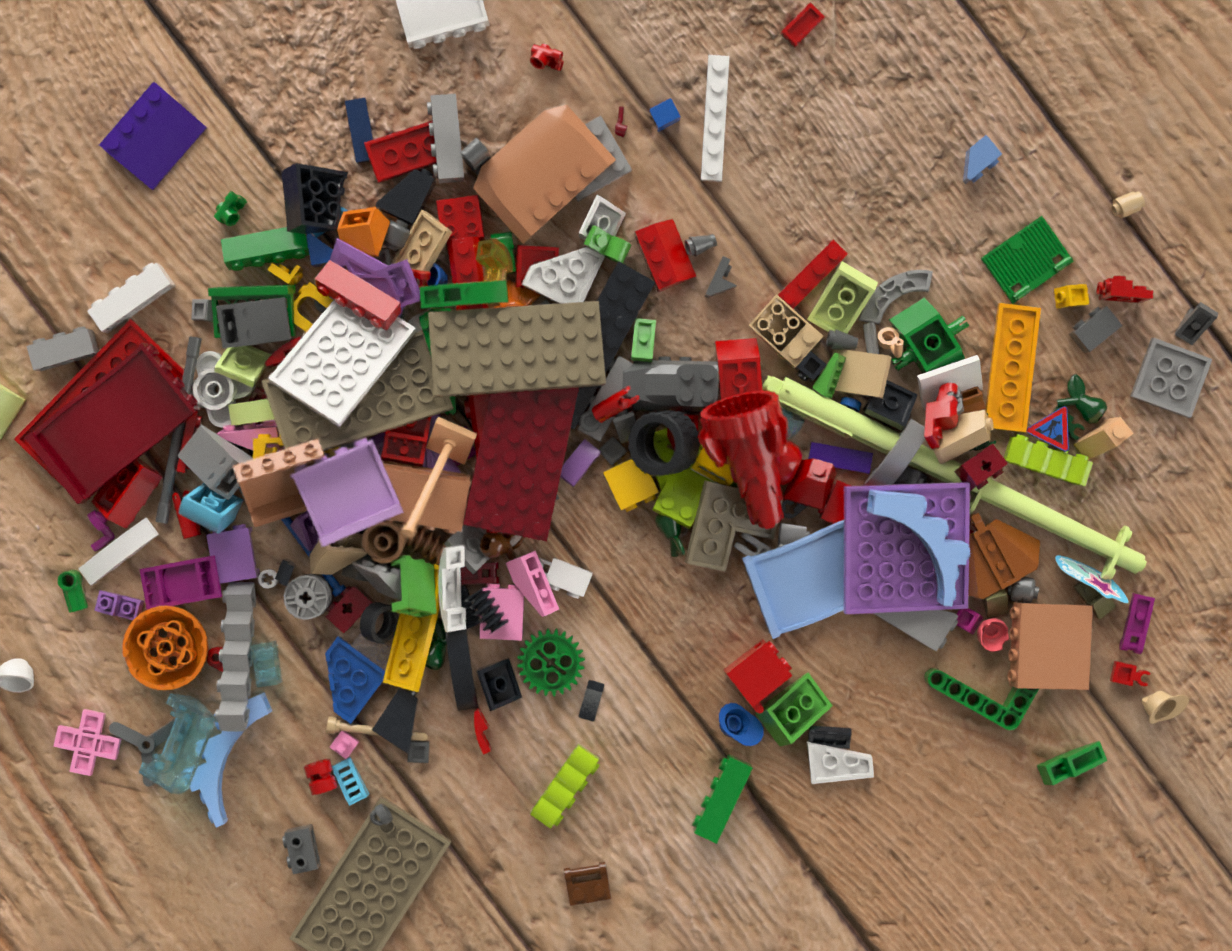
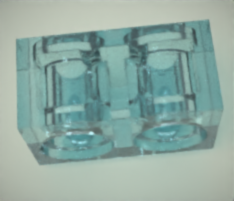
(266, 663)

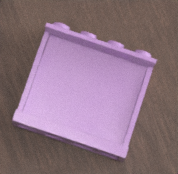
(347, 491)

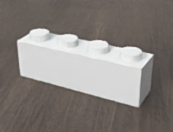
(131, 297)

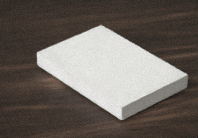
(963, 373)

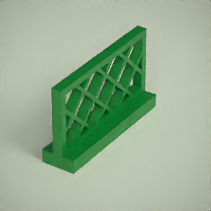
(251, 292)

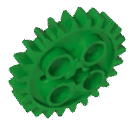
(538, 677)

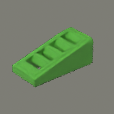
(830, 375)

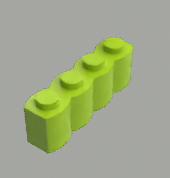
(1048, 461)
(564, 786)

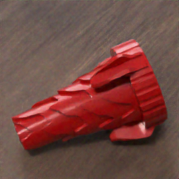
(749, 437)

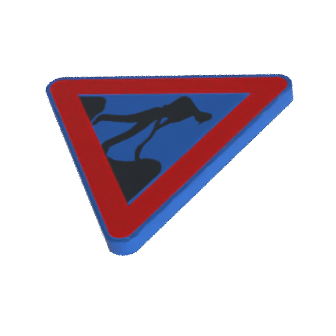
(1053, 429)

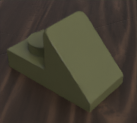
(1092, 597)

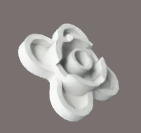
(204, 389)

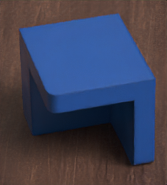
(665, 114)

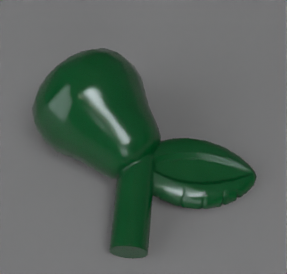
(1090, 407)
(671, 531)
(438, 647)

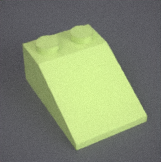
(843, 299)

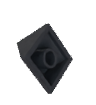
(499, 684)

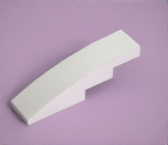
(118, 551)

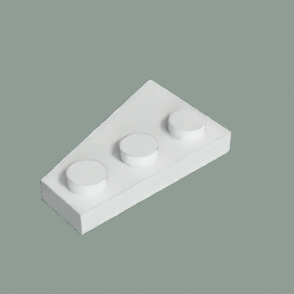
(837, 764)

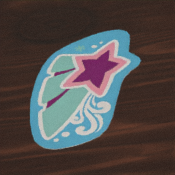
(1091, 577)

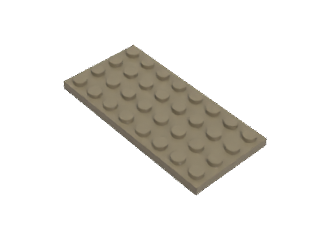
(516, 349)
(396, 399)
(372, 885)

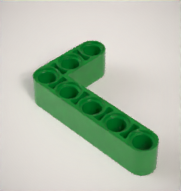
(982, 701)

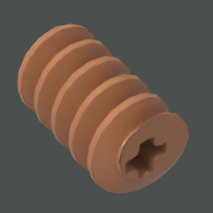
(427, 544)

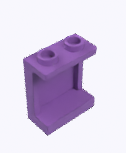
(233, 554)

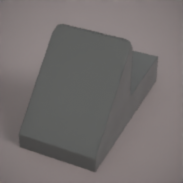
(718, 284)
(1196, 323)

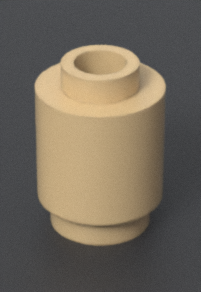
(1128, 204)

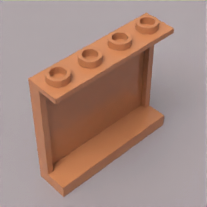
(269, 485)
(1050, 646)

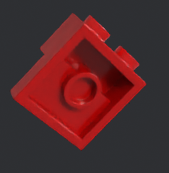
(1122, 290)

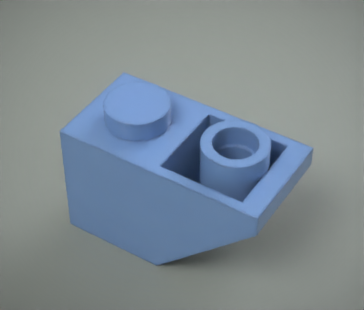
(978, 157)

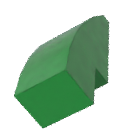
(1071, 763)

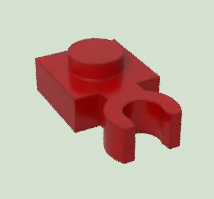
(1126, 674)

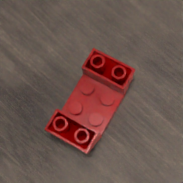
(738, 366)

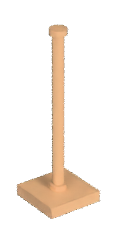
(450, 442)

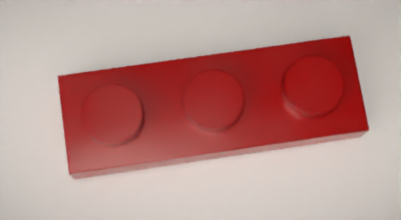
(192, 423)

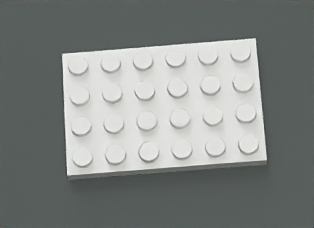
(339, 361)

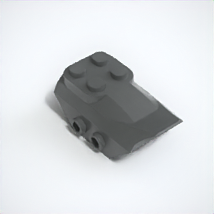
(672, 385)

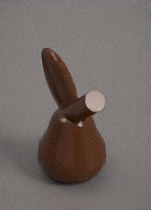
(495, 545)

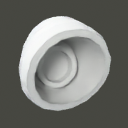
(16, 676)

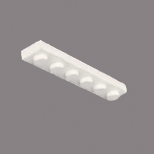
(715, 118)

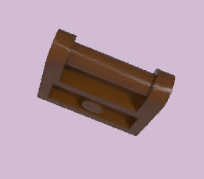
(587, 890)

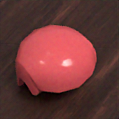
(992, 634)

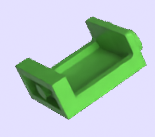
(416, 587)

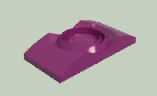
(181, 582)

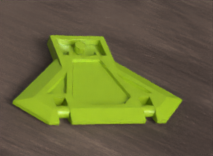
(679, 491)

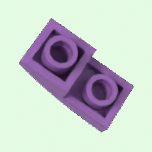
(579, 462)
(118, 605)

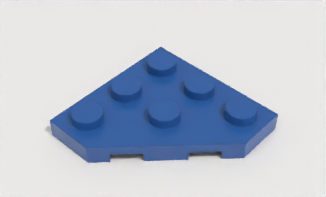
(351, 678)

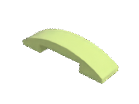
(250, 412)

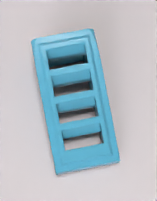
(343, 784)

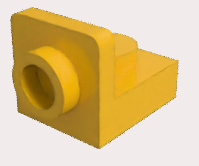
(283, 273)
(1071, 296)

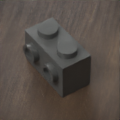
(1095, 329)
(301, 849)

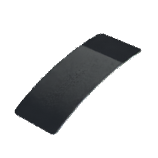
(591, 700)

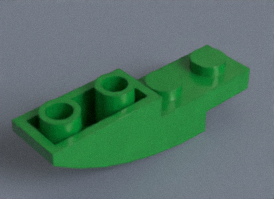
(464, 294)

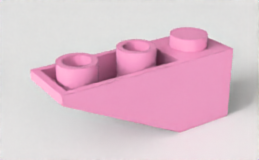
(244, 435)

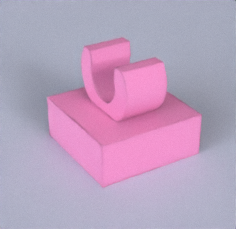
(344, 744)

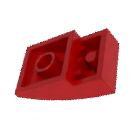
(407, 443)

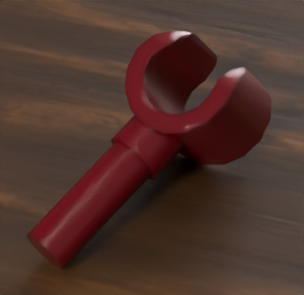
(620, 129)

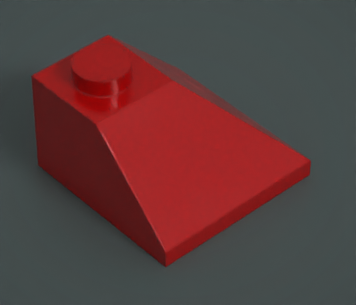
(811, 483)

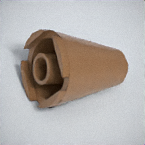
(384, 541)

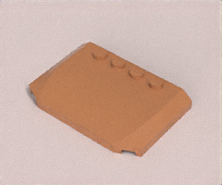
(541, 171)

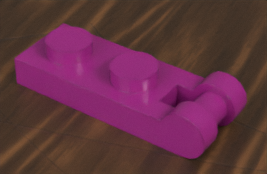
(1137, 623)

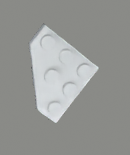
(564, 277)

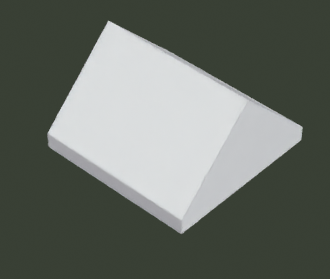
(602, 215)

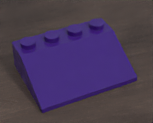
(153, 136)

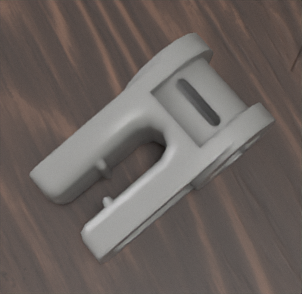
(761, 547)

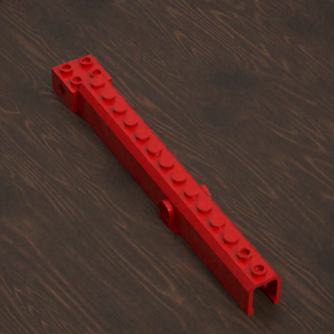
(465, 221)

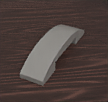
(899, 456)

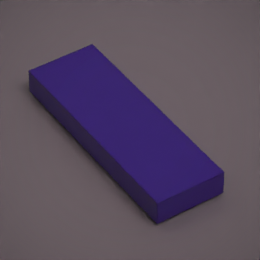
(842, 457)

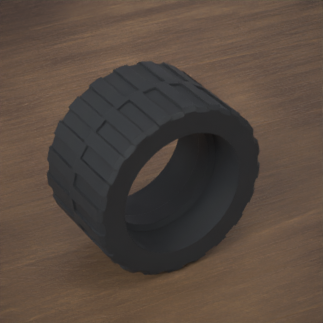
(642, 445)

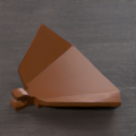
(998, 556)

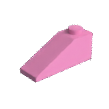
(532, 582)

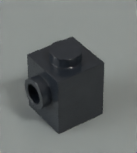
(810, 367)

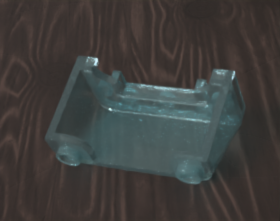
(184, 746)

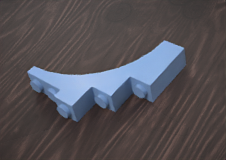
(944, 553)
(210, 774)

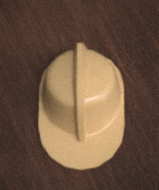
(1163, 706)

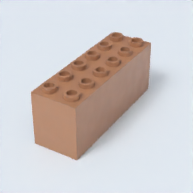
(446, 503)

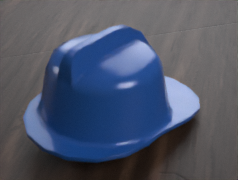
(740, 725)

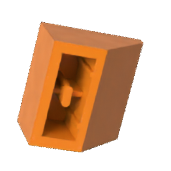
(364, 229)

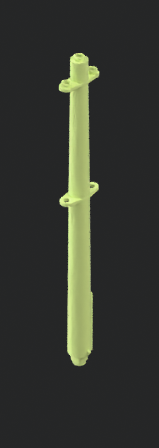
(852, 424)

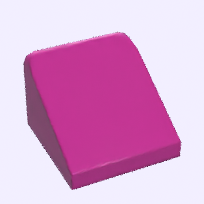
(968, 620)

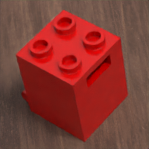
(759, 673)

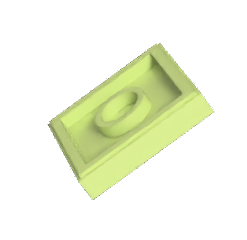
(242, 364)

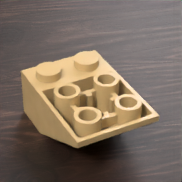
(785, 331)

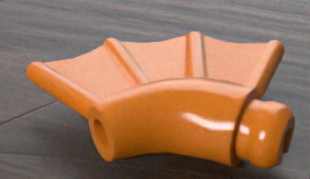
(518, 296)

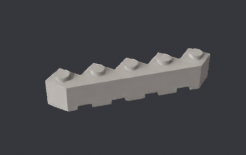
(236, 656)

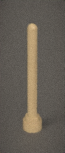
(335, 725)

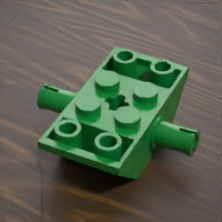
(922, 323)

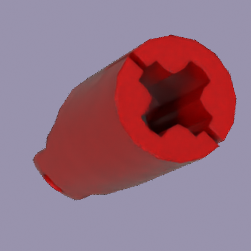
(613, 405)
(188, 528)

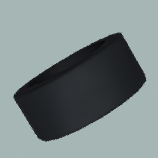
(369, 619)

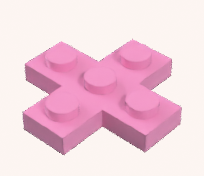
(87, 742)

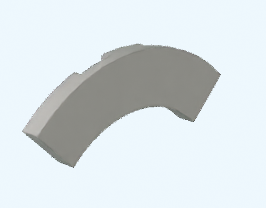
(891, 289)

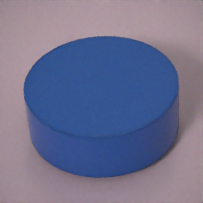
(851, 403)

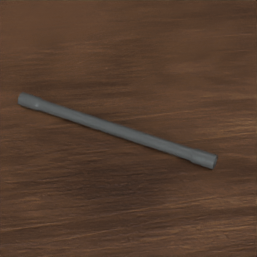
(164, 505)

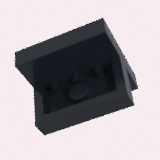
(893, 407)

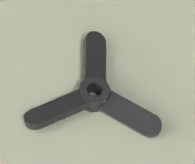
(139, 740)

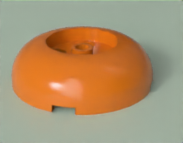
(144, 635)

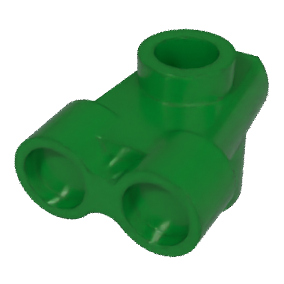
(228, 210)

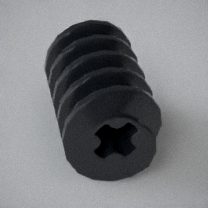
(487, 610)

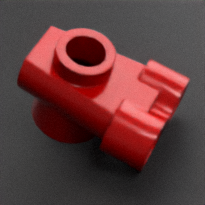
(543, 55)

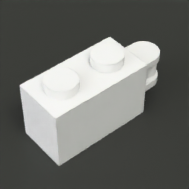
(567, 577)

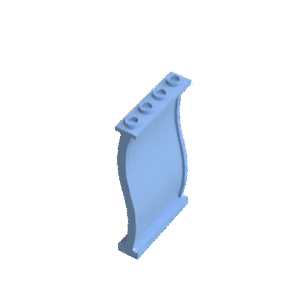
(800, 580)

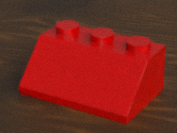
(665, 254)
(127, 492)

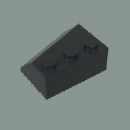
(312, 198)

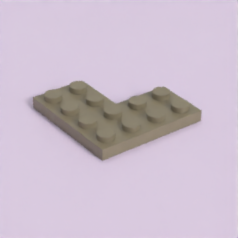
(716, 521)

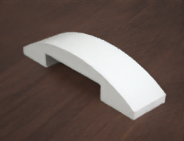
(450, 588)

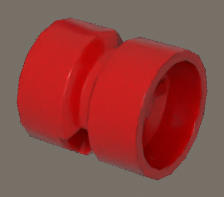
(320, 784)

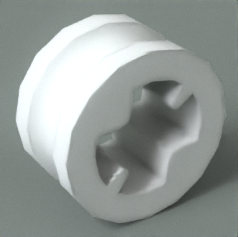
(266, 584)

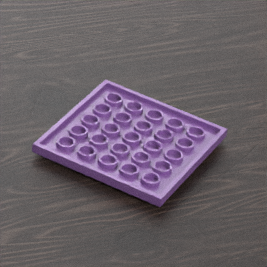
(888, 563)

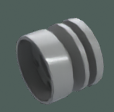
(316, 587)

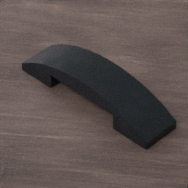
(461, 670)

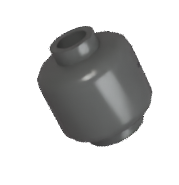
(396, 234)
(1023, 590)

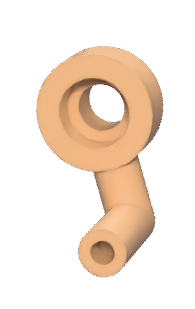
(894, 345)

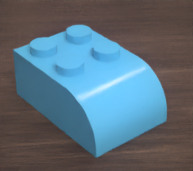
(210, 508)

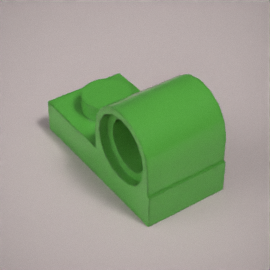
(607, 245)
(643, 340)

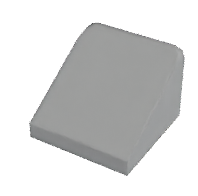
(202, 310)

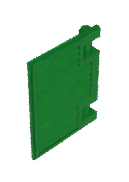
(1027, 259)

